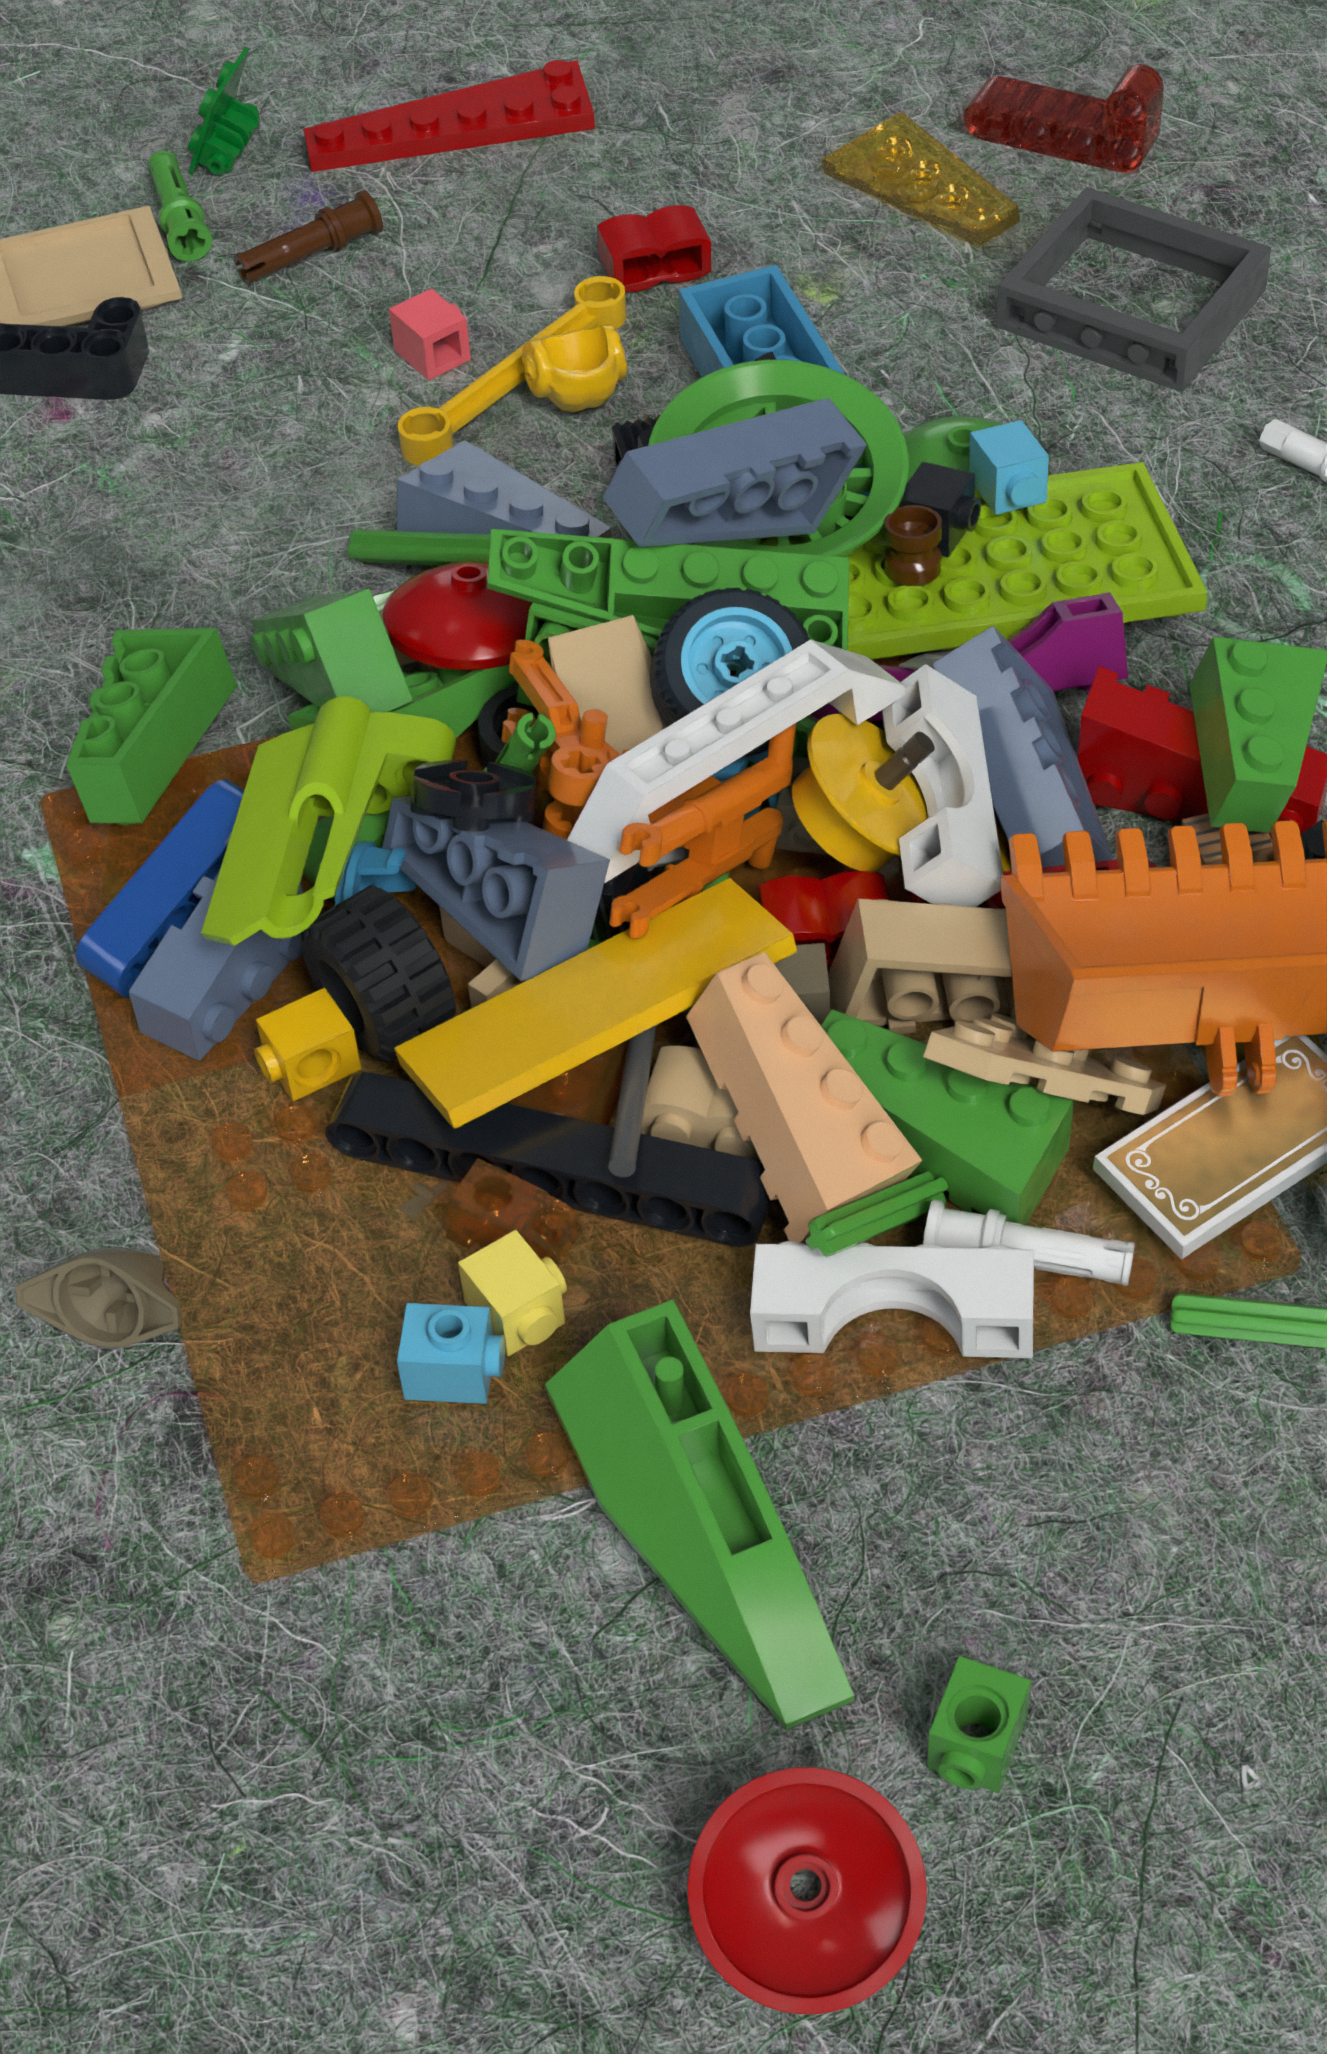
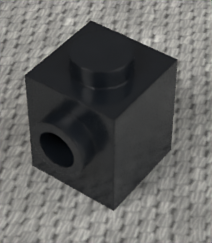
(950, 495)

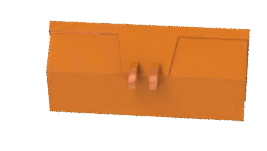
(1172, 948)

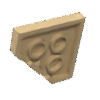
(1005, 1053)

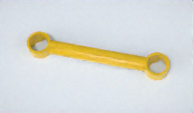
(429, 430)

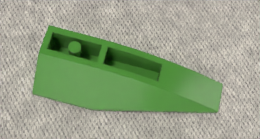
(619, 579)
(696, 1506)

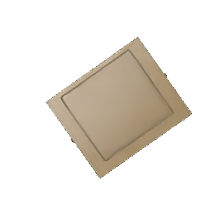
(71, 268)

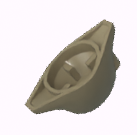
(104, 1297)

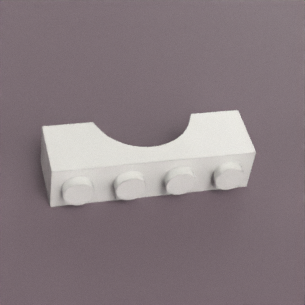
(956, 850)
(973, 1292)

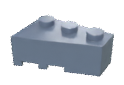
(201, 986)

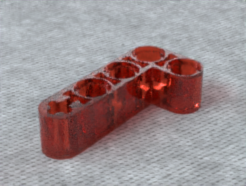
(1071, 125)

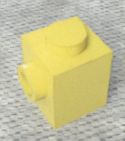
(517, 1288)

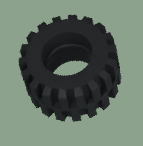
(379, 970)

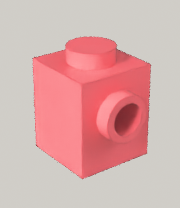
(430, 334)

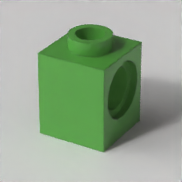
(985, 1698)

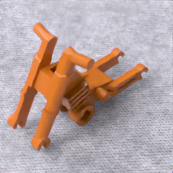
(700, 819)

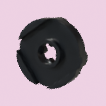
(473, 795)

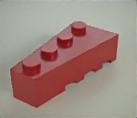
(1147, 760)

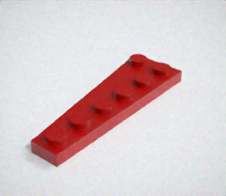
(480, 115)

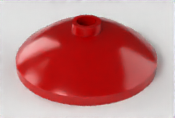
(453, 618)
(816, 1949)

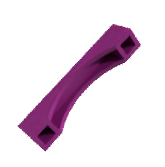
(1060, 645)

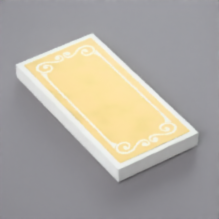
(1224, 1155)

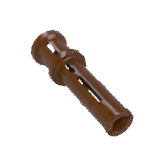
(329, 230)

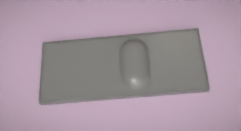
(926, 658)

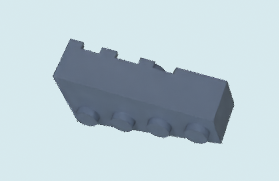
(737, 479)
(477, 493)
(1026, 747)
(508, 886)

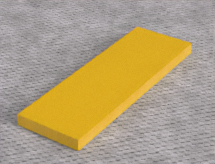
(588, 1003)

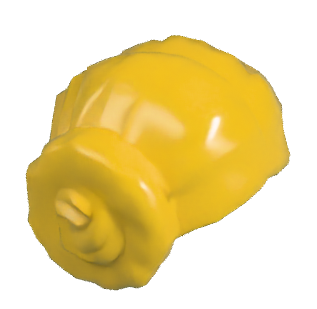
(575, 367)

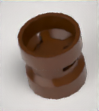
(913, 547)

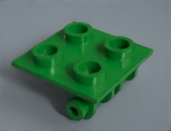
(226, 122)

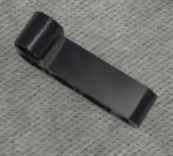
(76, 361)

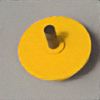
(860, 791)

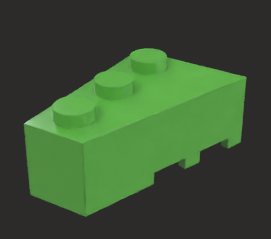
(1253, 726)

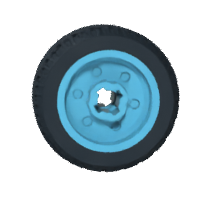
(709, 639)

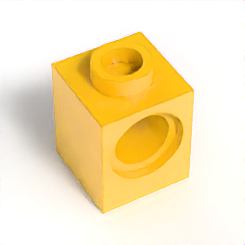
(307, 1045)

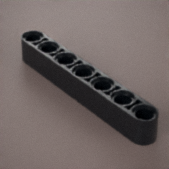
(672, 1188)

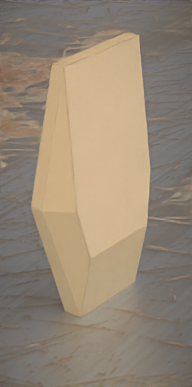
(610, 672)

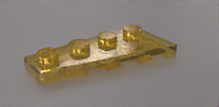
(922, 178)

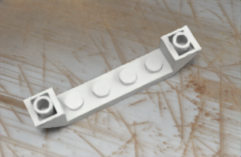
(723, 733)

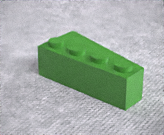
(332, 650)
(147, 719)
(982, 1136)

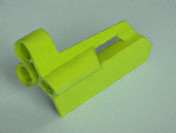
(336, 768)

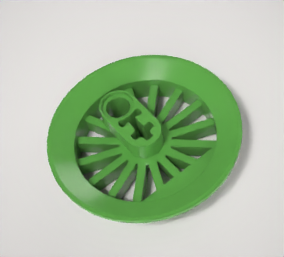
(776, 385)

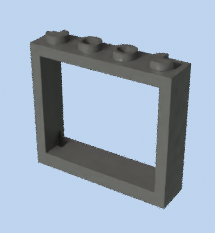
(1116, 337)

